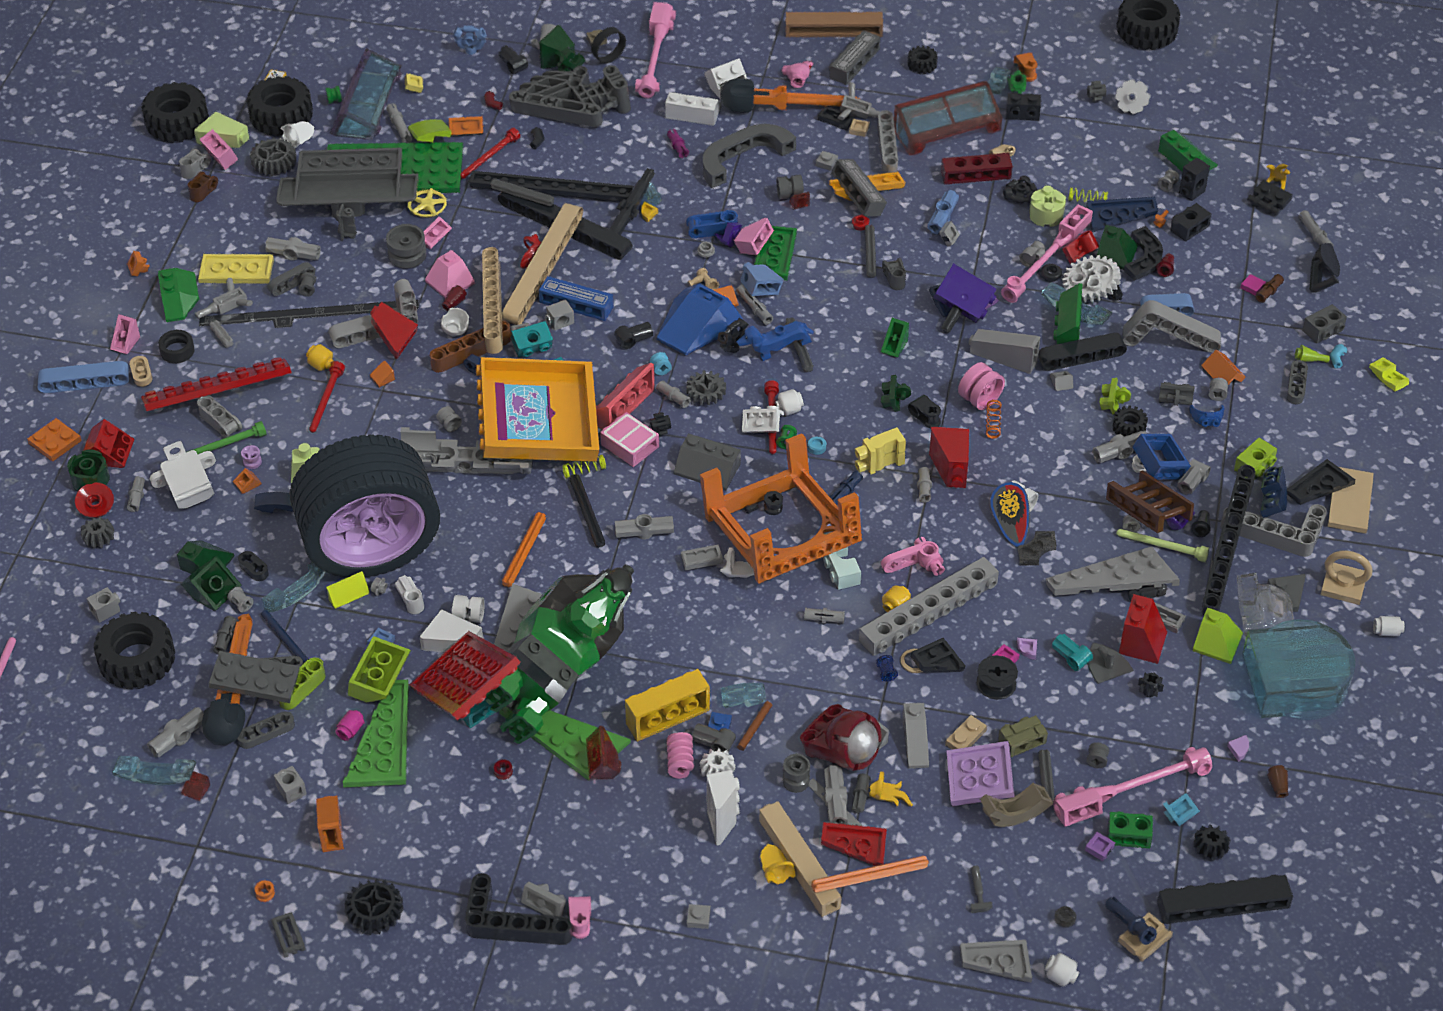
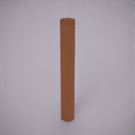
(754, 726)

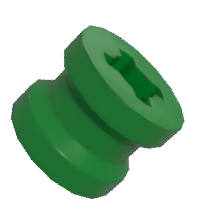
(333, 94)

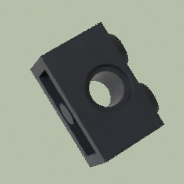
(1194, 179)
(1190, 222)

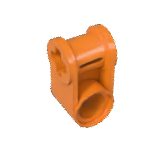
(1027, 65)

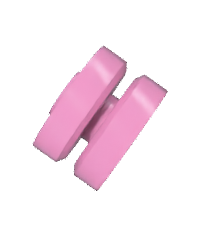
(981, 385)

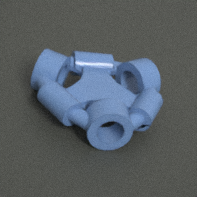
(470, 42)

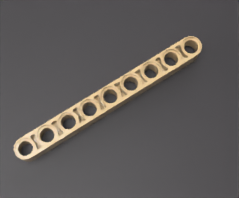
(542, 264)
(492, 300)

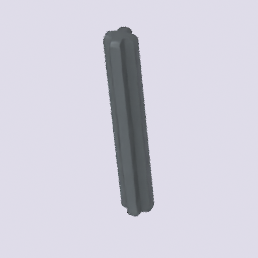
(522, 192)
(870, 251)
(802, 352)

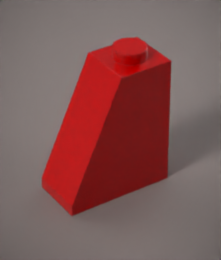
(393, 328)

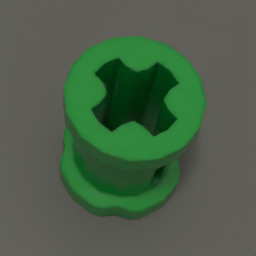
(784, 429)

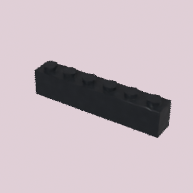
(1224, 899)

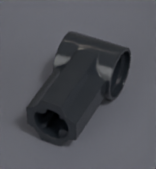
(514, 61)
(629, 336)

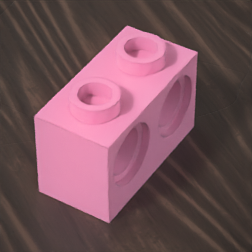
(218, 149)

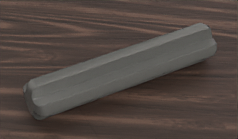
(1046, 772)

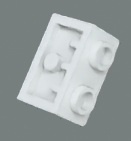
(761, 420)

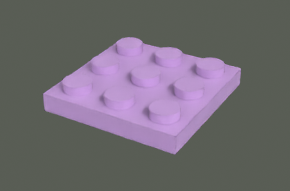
(980, 772)

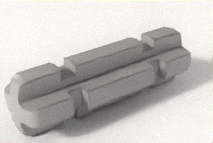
(221, 333)

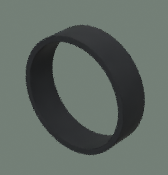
(601, 36)

